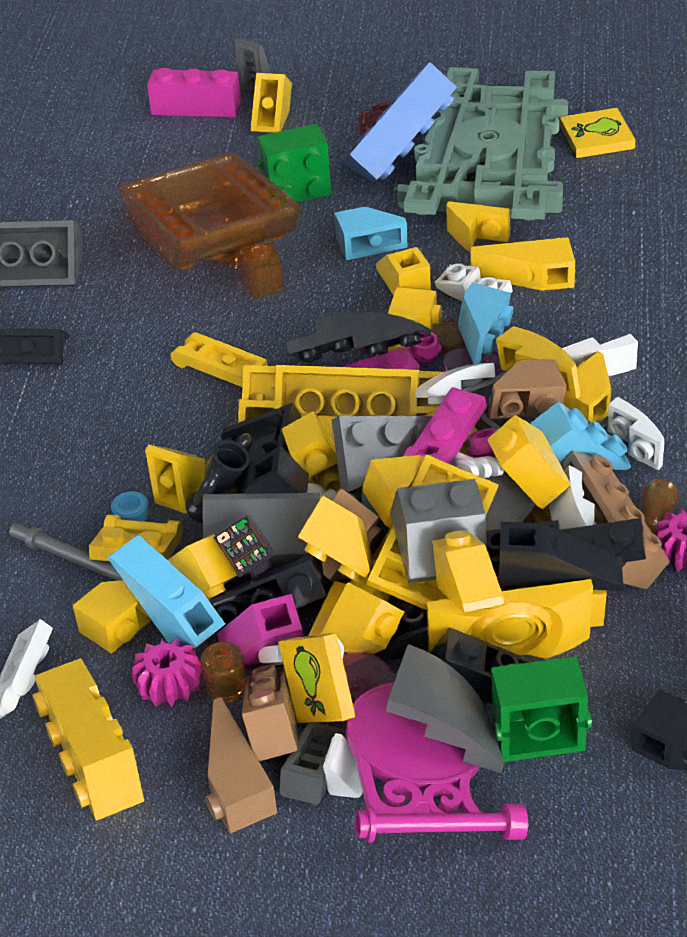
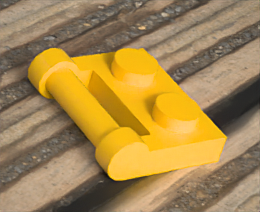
(117, 532)

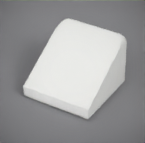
(341, 769)

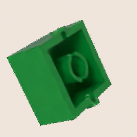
(296, 162)
(539, 708)

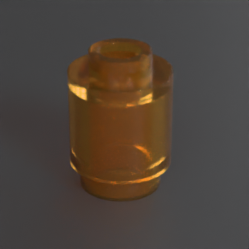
(223, 671)

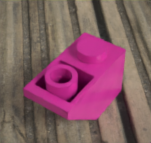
(262, 626)

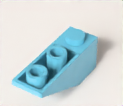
(483, 319)
(571, 431)
(166, 594)

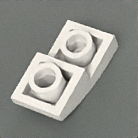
(458, 278)
(619, 354)
(464, 376)
(633, 426)
(570, 506)

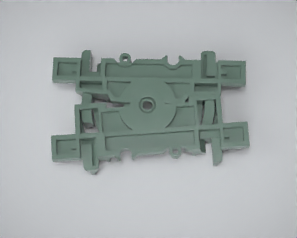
(497, 126)

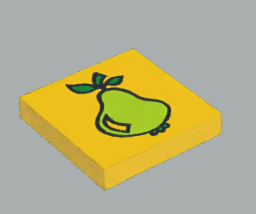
(597, 132)
(317, 678)

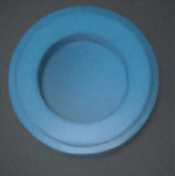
(131, 506)

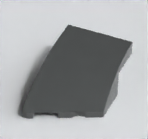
(451, 708)

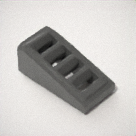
(244, 64)
(303, 771)

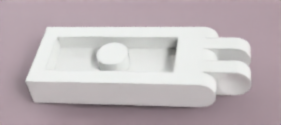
(18, 671)

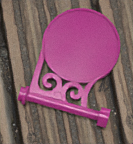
(411, 764)

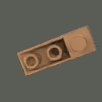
(269, 713)

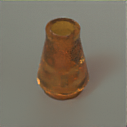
(657, 500)

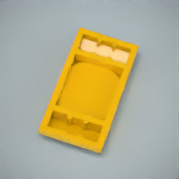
(389, 572)
(530, 622)

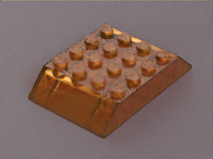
(208, 210)

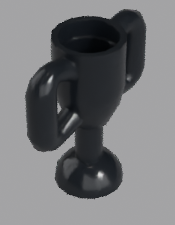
(221, 472)

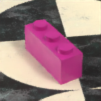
(194, 93)

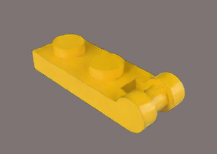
(215, 358)

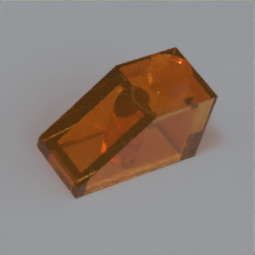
(260, 270)

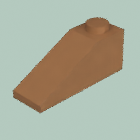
(236, 779)

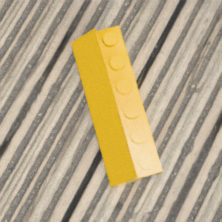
(333, 391)

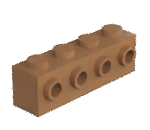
(615, 505)

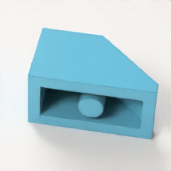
(369, 232)

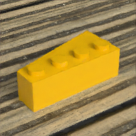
(89, 740)

